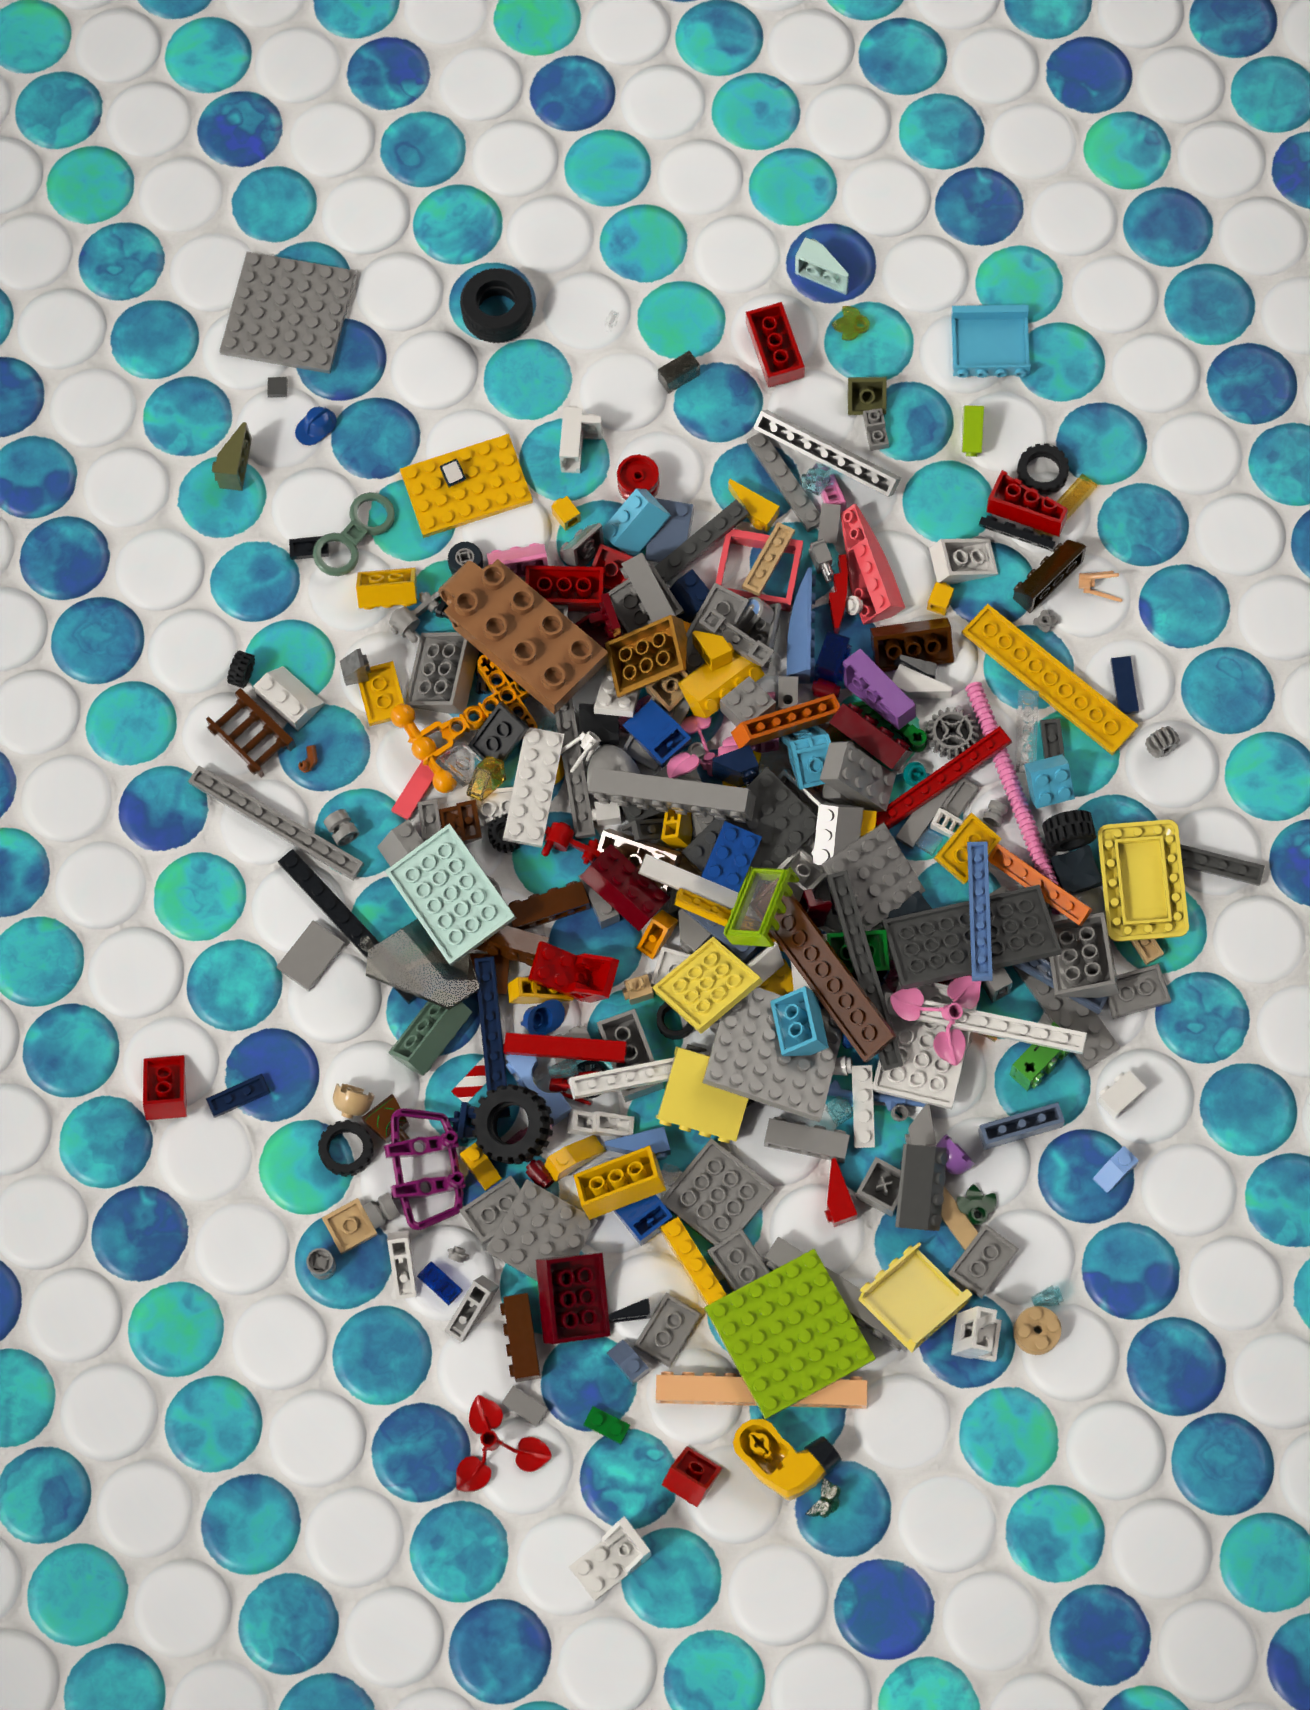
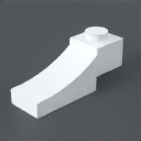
(599, 1124)

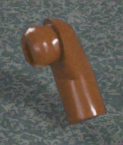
(311, 760)

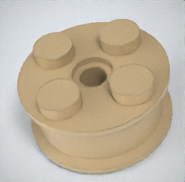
(1045, 1321)

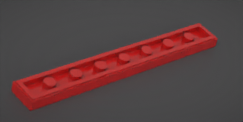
(943, 778)

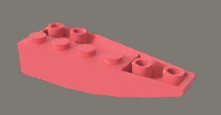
(869, 569)

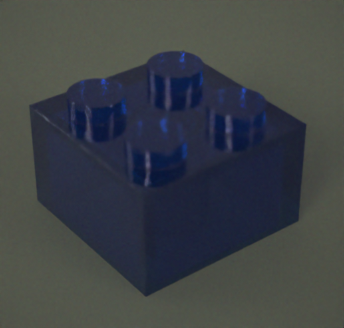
(831, 657)

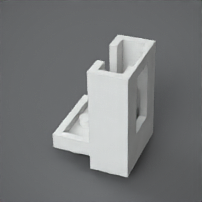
(575, 429)
(977, 1334)

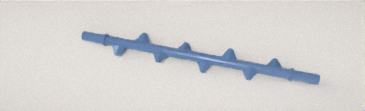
(890, 1101)

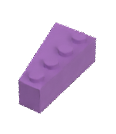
(877, 690)

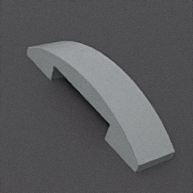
(742, 644)

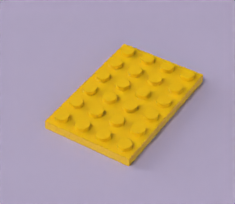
(491, 486)

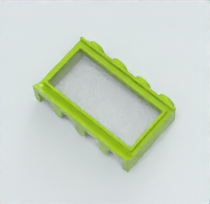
(757, 906)

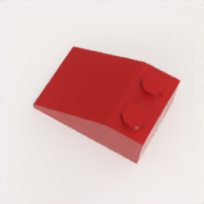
(164, 1088)

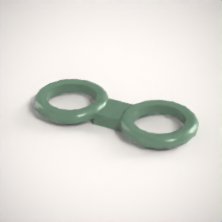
(353, 534)

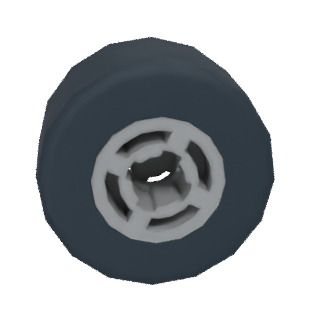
(462, 550)

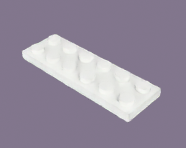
(533, 787)

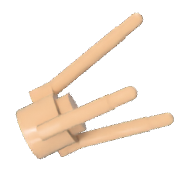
(1087, 580)

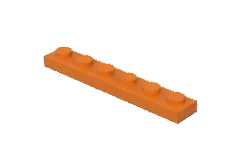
(1028, 877)

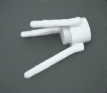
(589, 743)

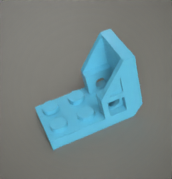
(807, 755)

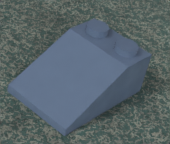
(673, 532)

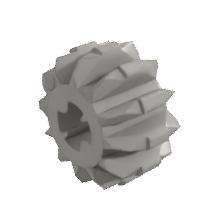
(1162, 742)

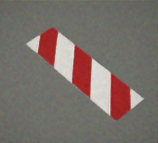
(472, 1081)

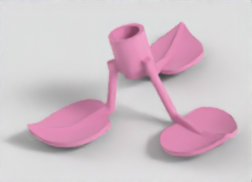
(684, 763)
(965, 994)

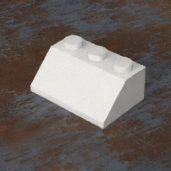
(288, 697)

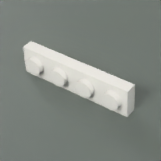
(863, 1106)

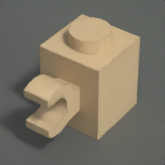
(638, 989)

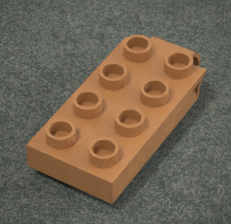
(521, 632)

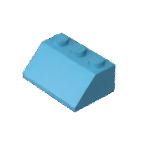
(636, 522)
(799, 1023)

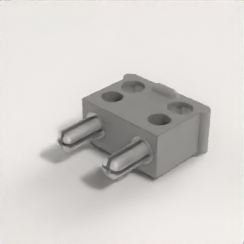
(821, 558)

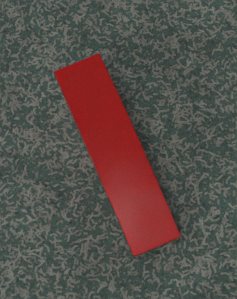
(838, 598)

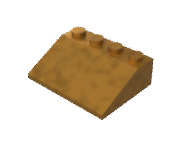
(647, 655)

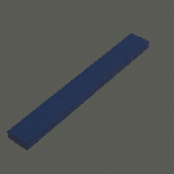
(491, 1025)

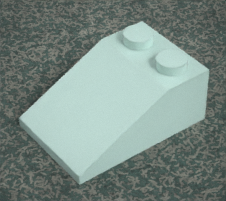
(818, 265)

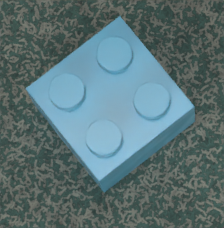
(1049, 781)

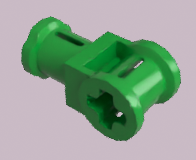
(911, 733)

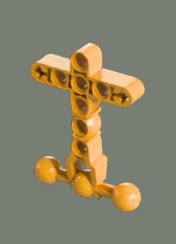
(425, 748)

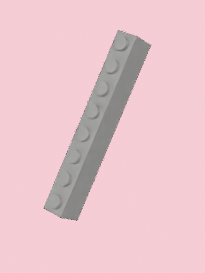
(827, 453)
(783, 1252)

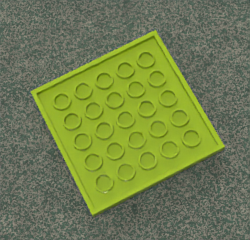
(789, 1333)

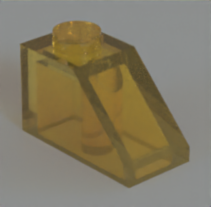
(486, 778)

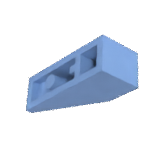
(655, 1138)

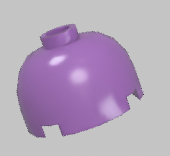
(958, 1160)

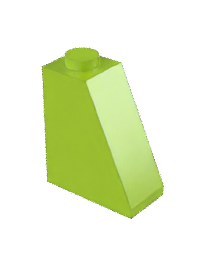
(972, 430)

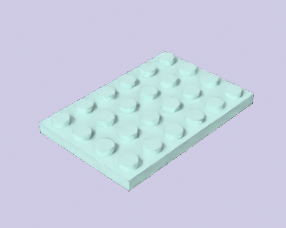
(450, 894)

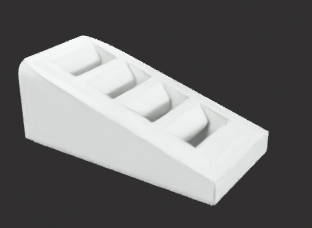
(941, 813)

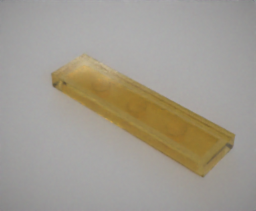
(1074, 497)

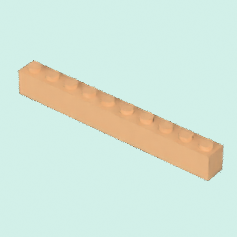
(733, 1391)

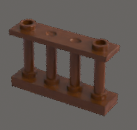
(256, 714)

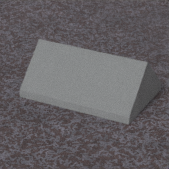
(767, 632)

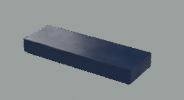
(1124, 685)
(238, 1095)

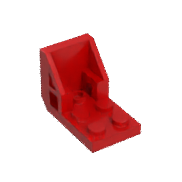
(577, 976)

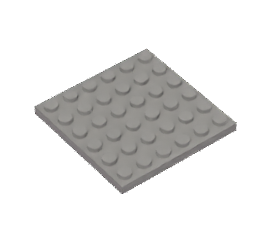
(288, 312)
(750, 1061)

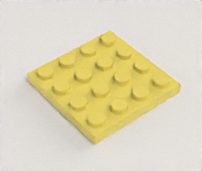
(707, 985)

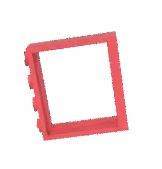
(758, 540)

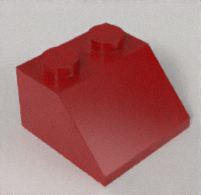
(691, 1476)

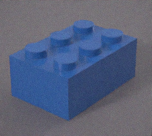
(731, 856)

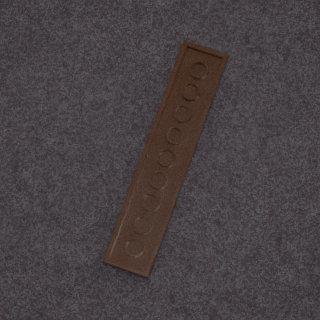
(831, 981)

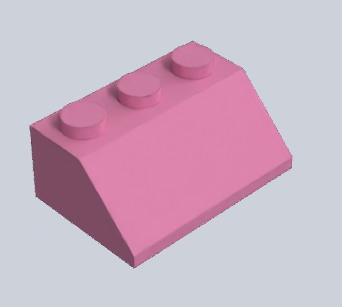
(518, 558)

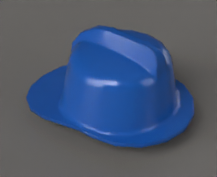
(315, 426)
(544, 1017)

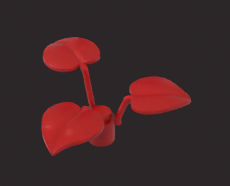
(483, 1417)

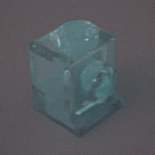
(816, 479)
(839, 1110)

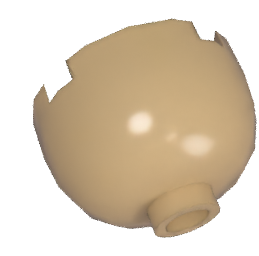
(351, 1100)

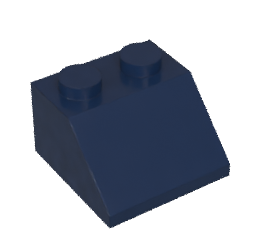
(690, 594)
(736, 767)

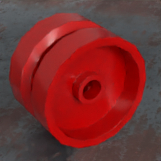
(639, 473)

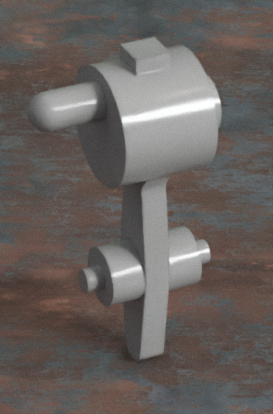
(406, 621)

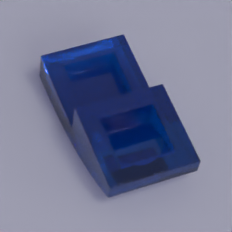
(440, 1283)

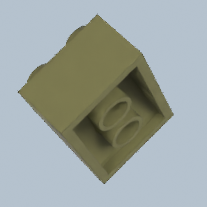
(233, 460)

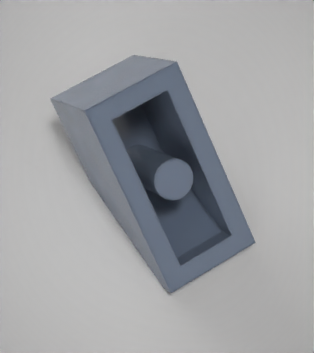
(628, 1362)

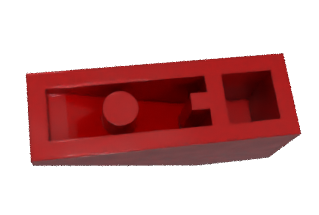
(839, 1202)

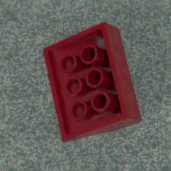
(573, 1298)

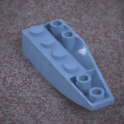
(800, 635)

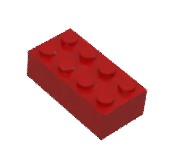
(775, 344)

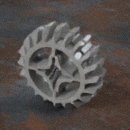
(941, 720)

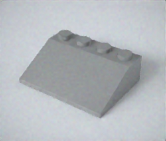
(438, 682)
(1085, 959)

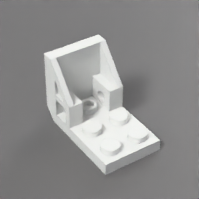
(611, 1559)

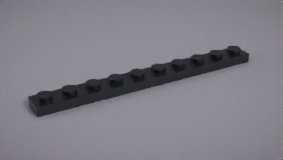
(330, 904)

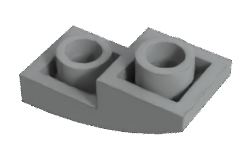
(875, 429)

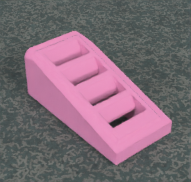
(840, 500)

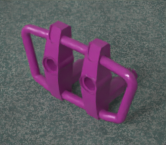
(431, 1145)

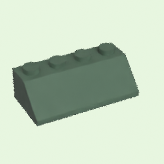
(429, 1035)

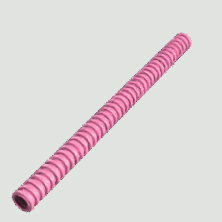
(1012, 787)

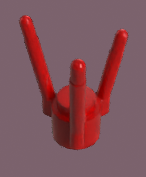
(562, 1084)

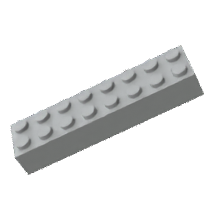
(672, 794)

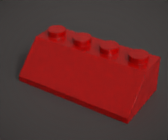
(568, 585)

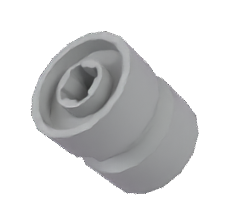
(341, 827)
(381, 1210)
(321, 1263)

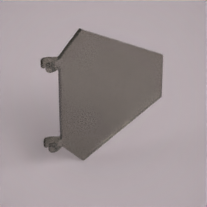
(416, 966)

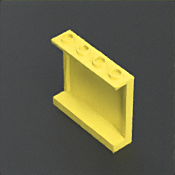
(697, 1104)
(913, 1298)

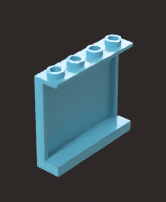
(990, 340)

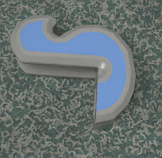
(754, 611)

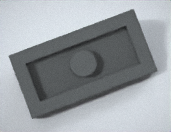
(645, 829)

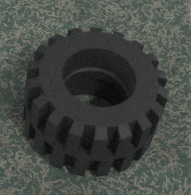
(1069, 830)

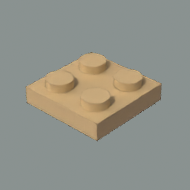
(349, 1226)

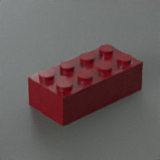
(867, 734)
(623, 888)

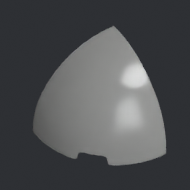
(611, 758)

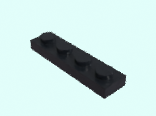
(1025, 535)

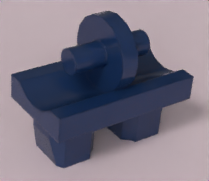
(462, 1122)

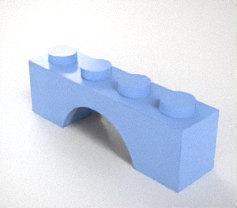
(524, 1069)

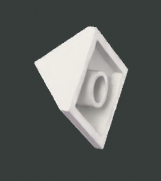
(766, 962)

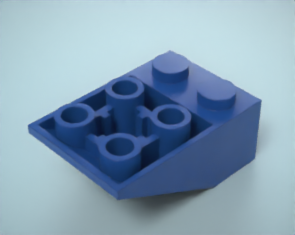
(657, 733)
(644, 1218)

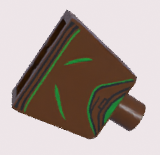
(380, 1120)

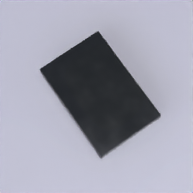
(499, 734)

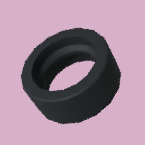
(674, 1035)

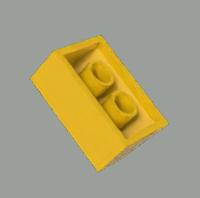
(386, 588)

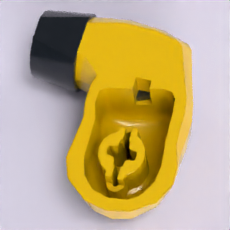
(778, 1463)

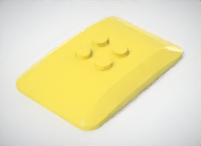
(1143, 880)

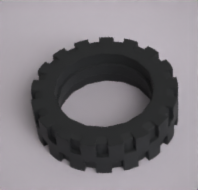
(1048, 452)
(344, 1127)

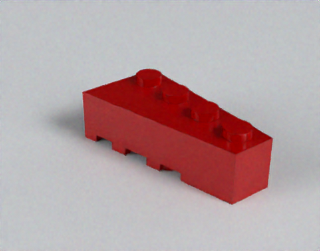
(1025, 506)

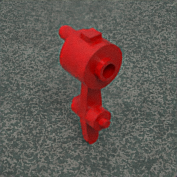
(561, 837)

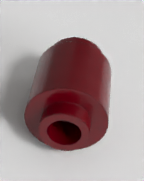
(825, 687)
(539, 1174)

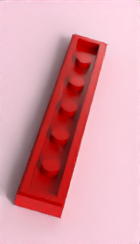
(565, 1047)

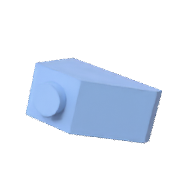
(1115, 1169)

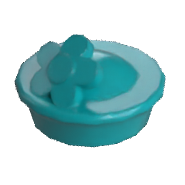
(914, 773)

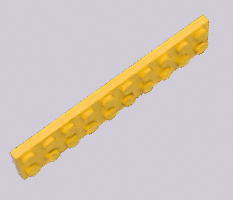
(1051, 678)

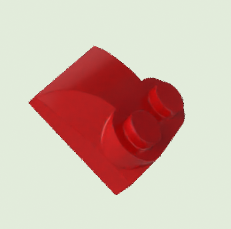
(611, 561)

